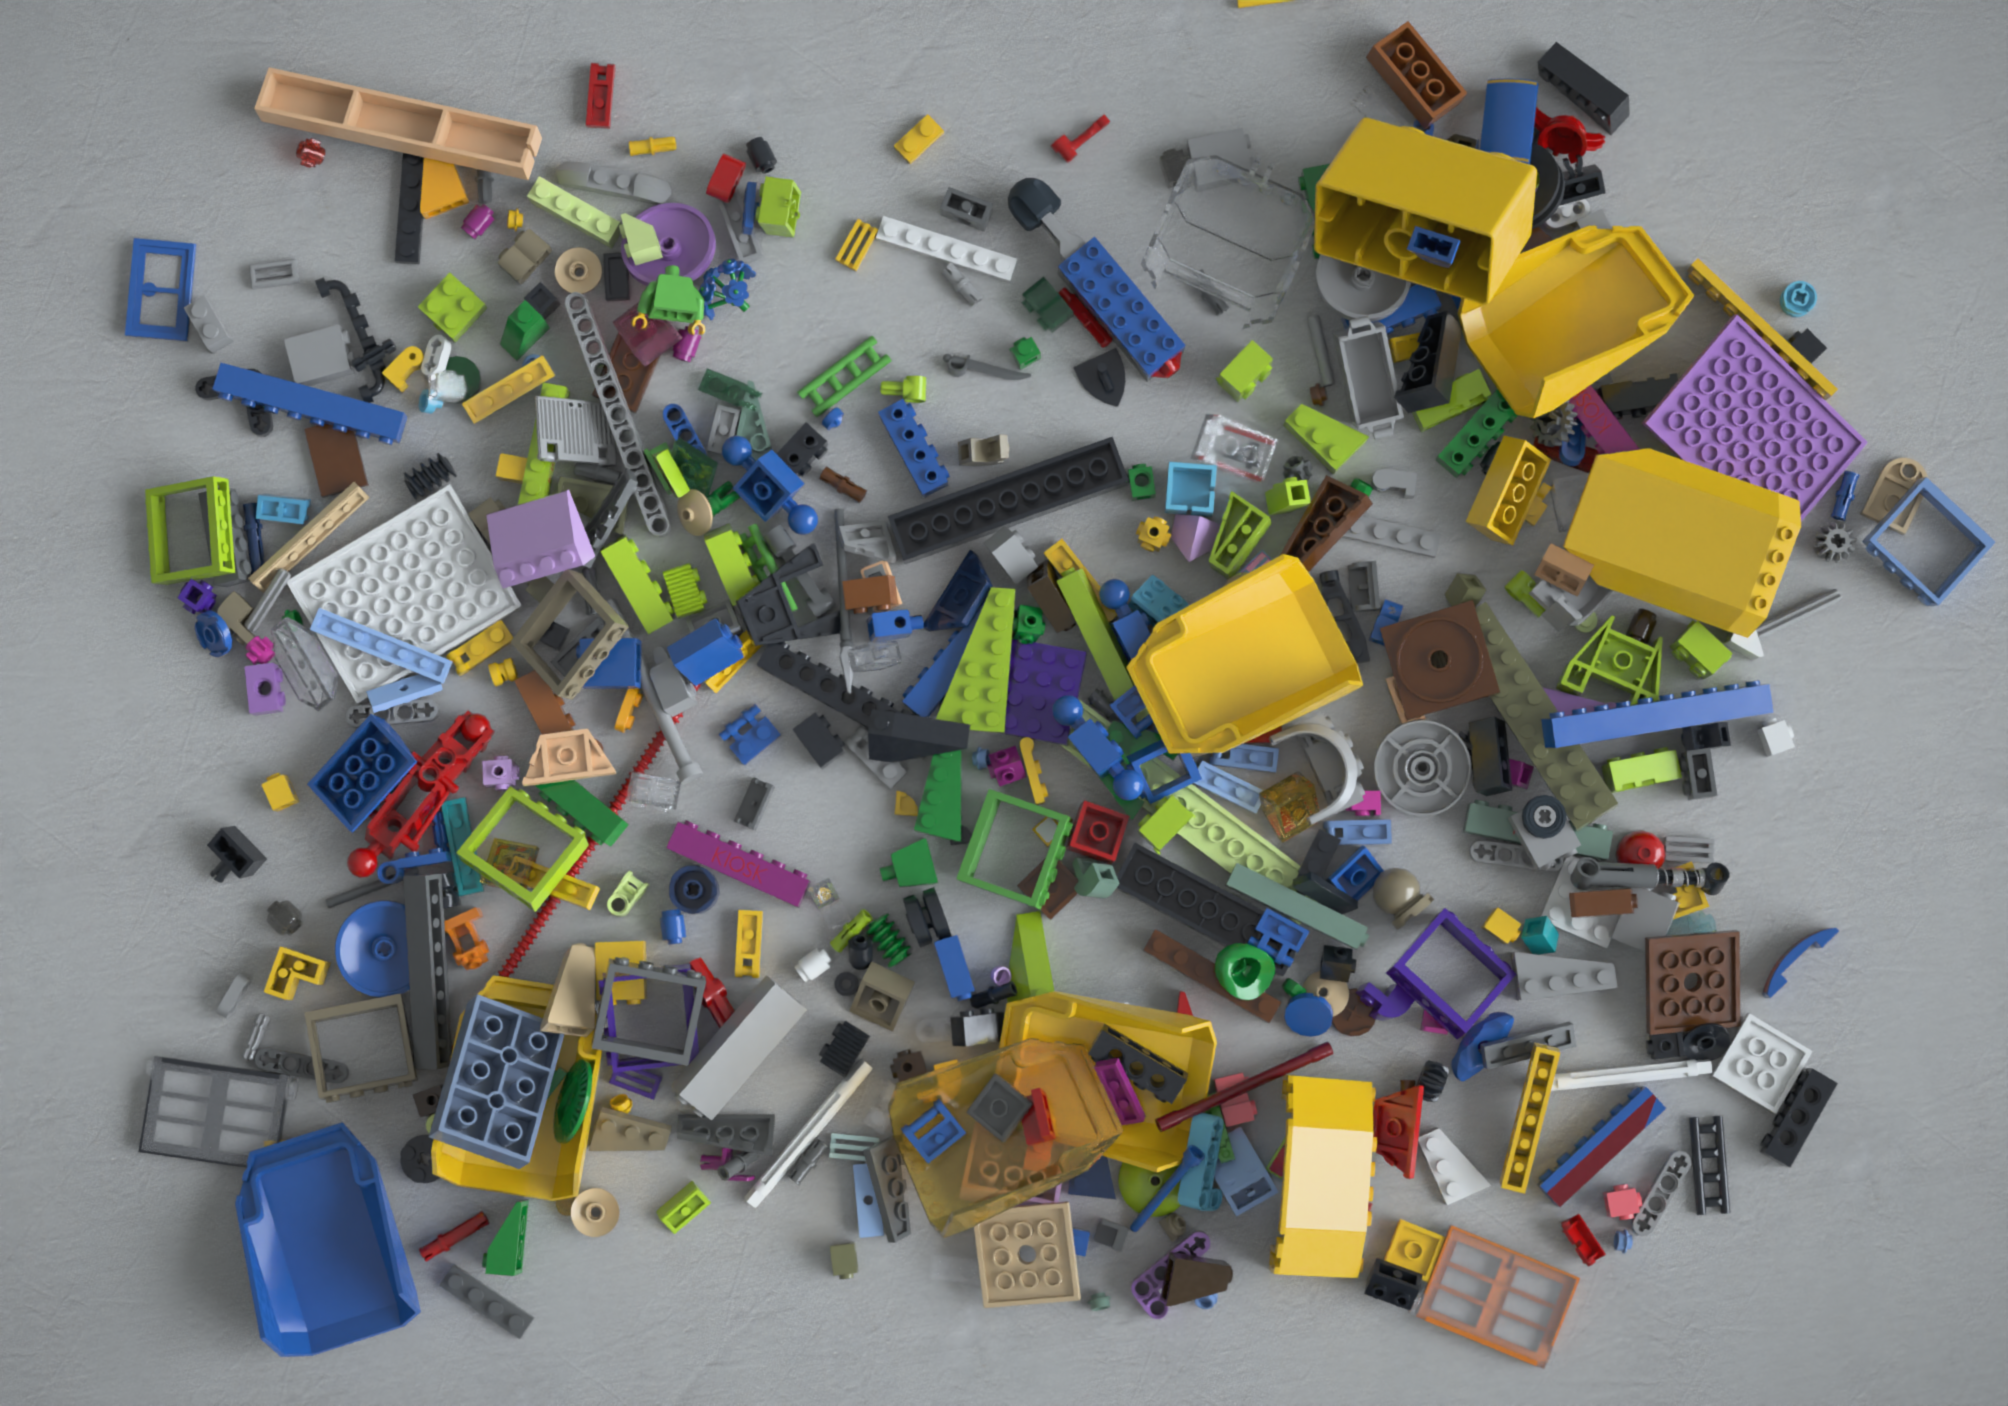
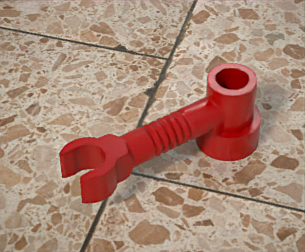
(1067, 148)

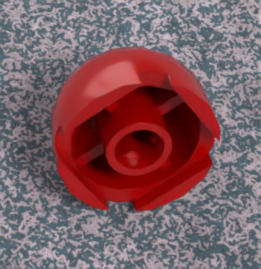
(1640, 848)

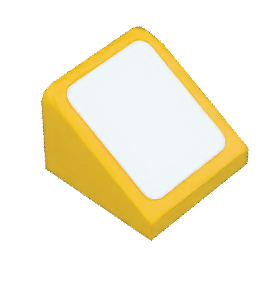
(1045, 830)

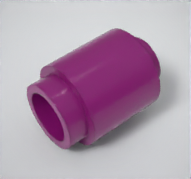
(477, 221)
(686, 347)

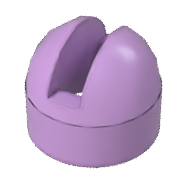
(1003, 977)

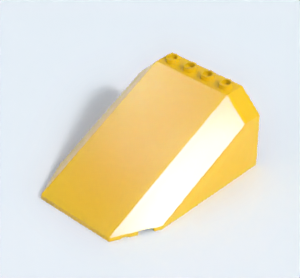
(1572, 314)
(1684, 537)
(1243, 661)
(1171, 1035)
(554, 1166)

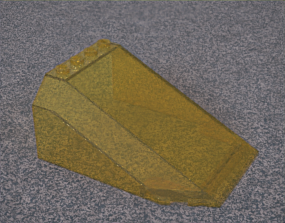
(978, 1171)

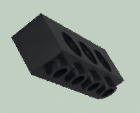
(1152, 1064)
(1799, 1132)

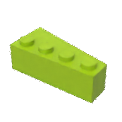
(637, 584)

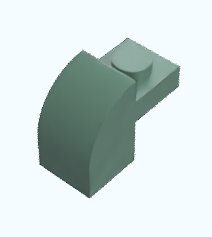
(1094, 879)

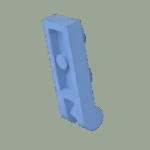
(1249, 757)
(1361, 831)

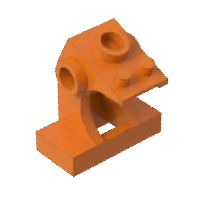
(461, 926)

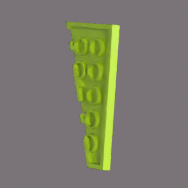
(982, 677)

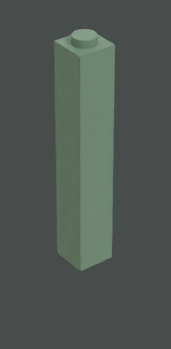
(1297, 907)

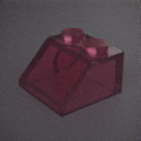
(647, 342)

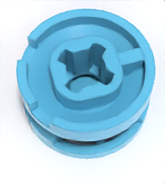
(1798, 299)

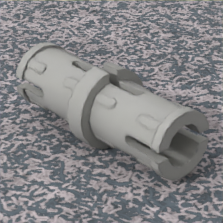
(962, 284)

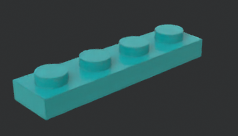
(458, 830)

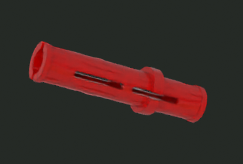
(445, 1241)

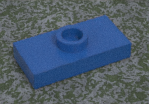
(750, 208)

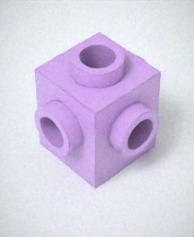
(492, 773)

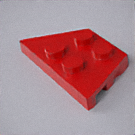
(1397, 1128)

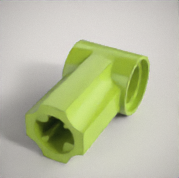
(1519, 589)

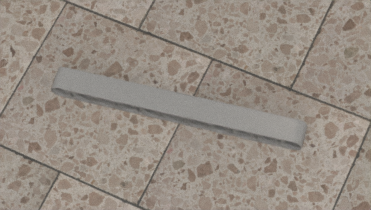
(610, 405)

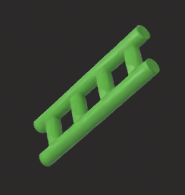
(848, 362)
(765, 560)

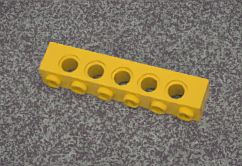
(1529, 1117)

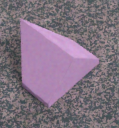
(1194, 535)

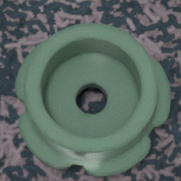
(1099, 1301)

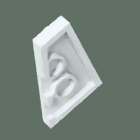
(1450, 1168)

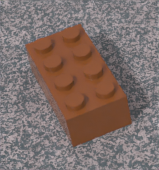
(1416, 75)

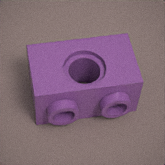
(256, 677)

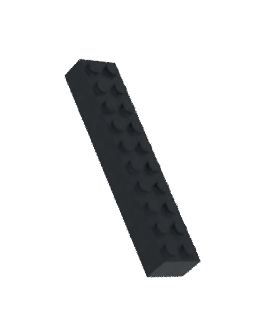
(1008, 500)

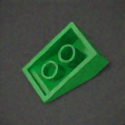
(507, 1248)

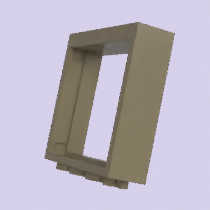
(547, 612)
(352, 1009)

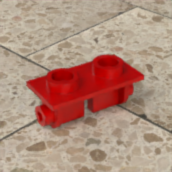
(1582, 1237)

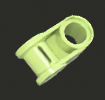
(627, 893)

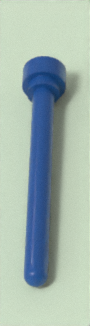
(1191, 1157)

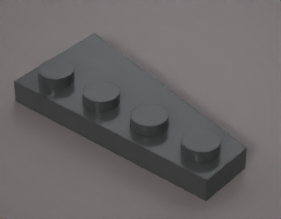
(609, 512)

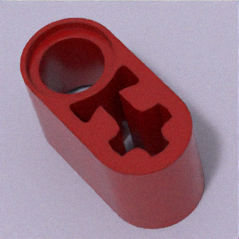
(725, 178)

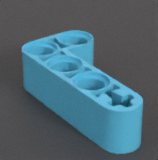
(1197, 1183)

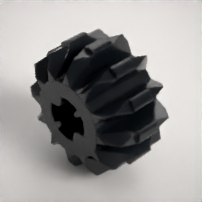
(1433, 1079)

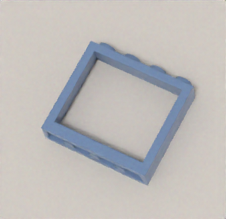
(1956, 517)

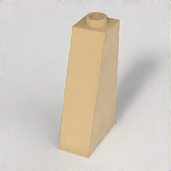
(573, 995)

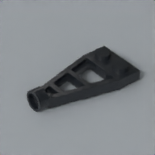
(1358, 642)

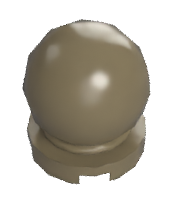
(1399, 894)

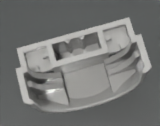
(1565, 608)
(1330, 762)

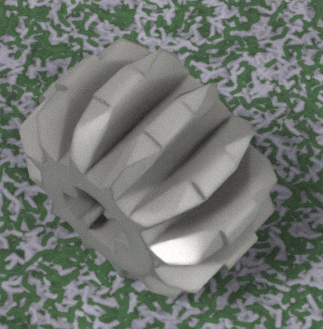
(1838, 534)

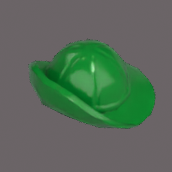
(1244, 970)

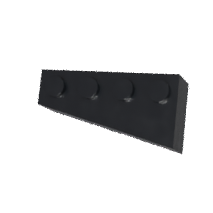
(1585, 87)

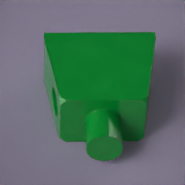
(911, 866)

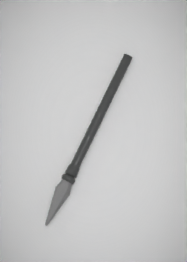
(845, 633)

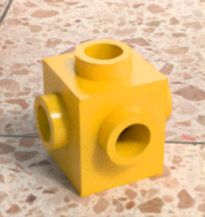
(1150, 542)

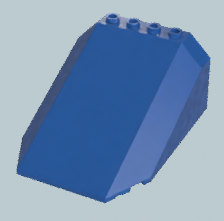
(322, 1245)

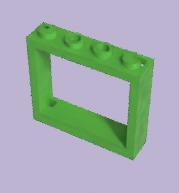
(979, 838)

